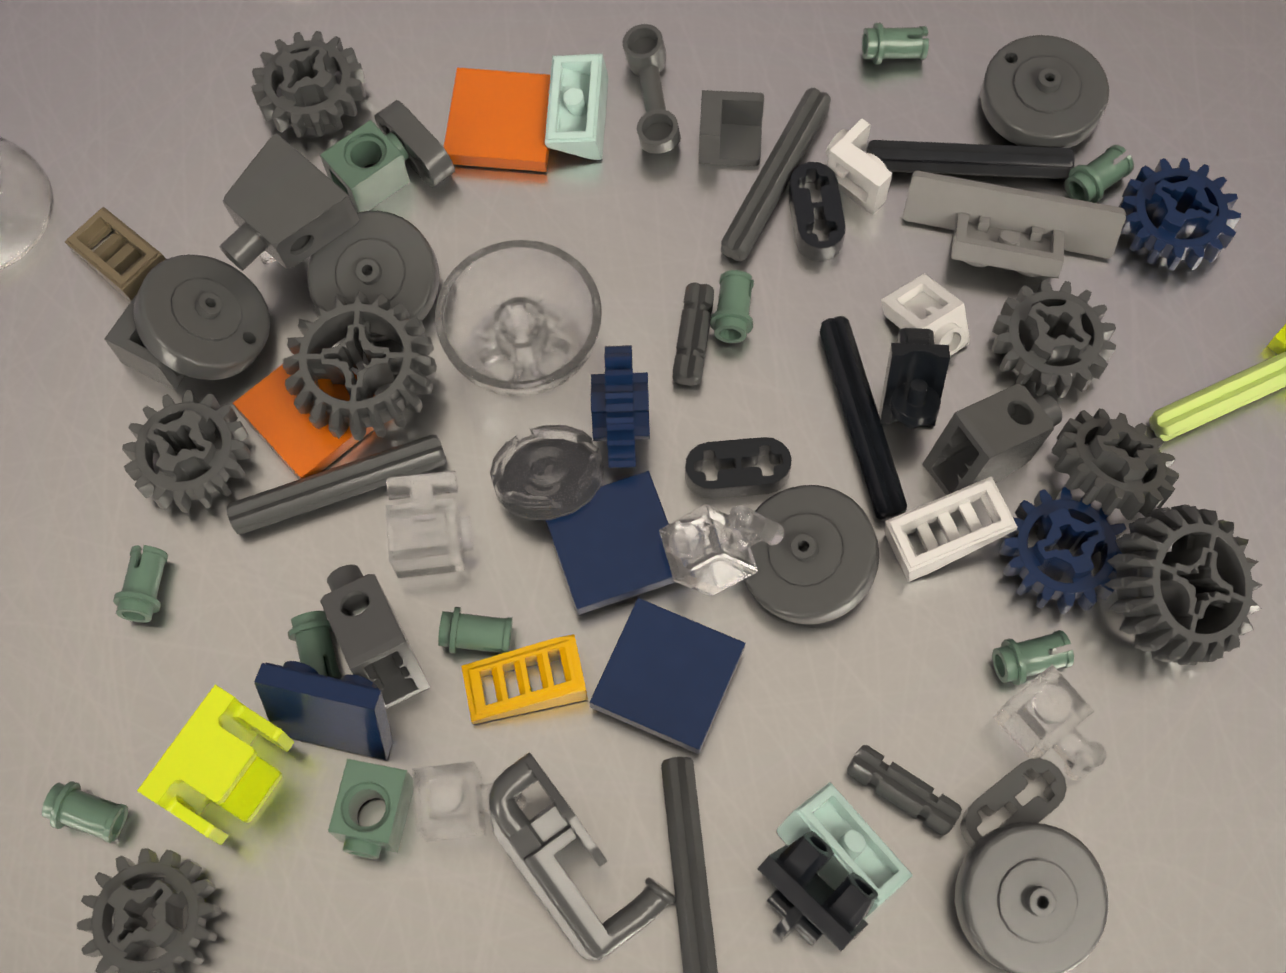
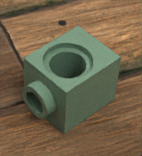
(360, 148)
(364, 782)

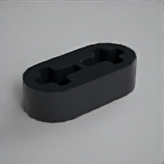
(827, 210)
(737, 455)

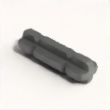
(693, 334)
(904, 790)

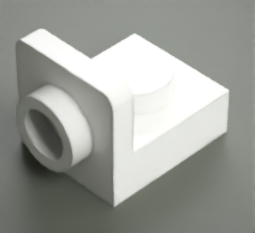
(858, 173)
(929, 306)

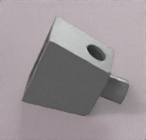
(284, 208)
(1001, 428)
(372, 635)

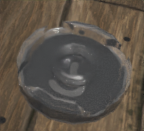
(547, 472)

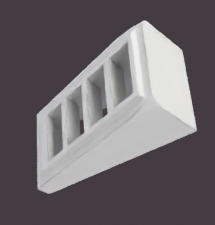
(939, 510)

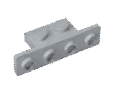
(1012, 225)

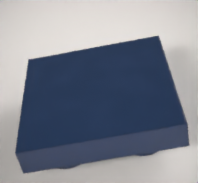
(613, 544)
(667, 675)
(325, 709)

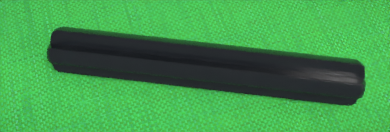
(974, 159)
(863, 418)

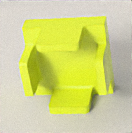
(216, 764)

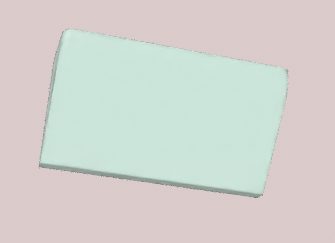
(577, 105)
(851, 840)

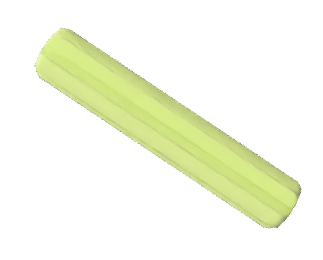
(1219, 398)

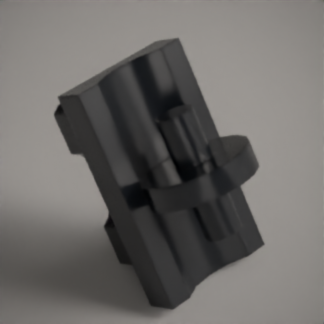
(914, 379)
(809, 901)

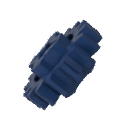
(1179, 214)
(620, 406)
(1057, 572)

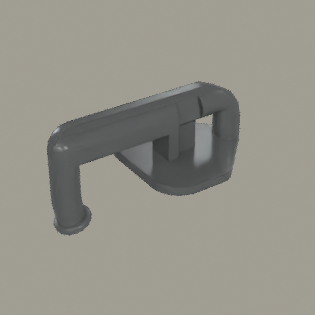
(532, 849)

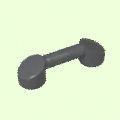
(646, 58)

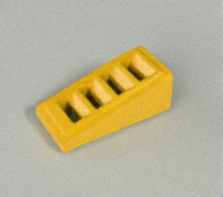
(539, 654)

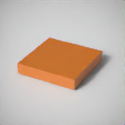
(498, 120)
(290, 434)

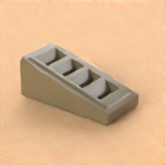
(119, 260)

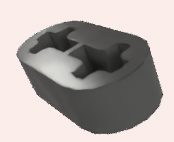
(425, 152)
(1004, 794)

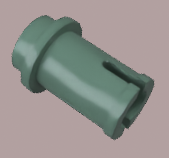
(894, 43)
(1091, 180)
(732, 318)
(141, 584)
(474, 632)
(315, 643)
(1030, 657)
(84, 811)

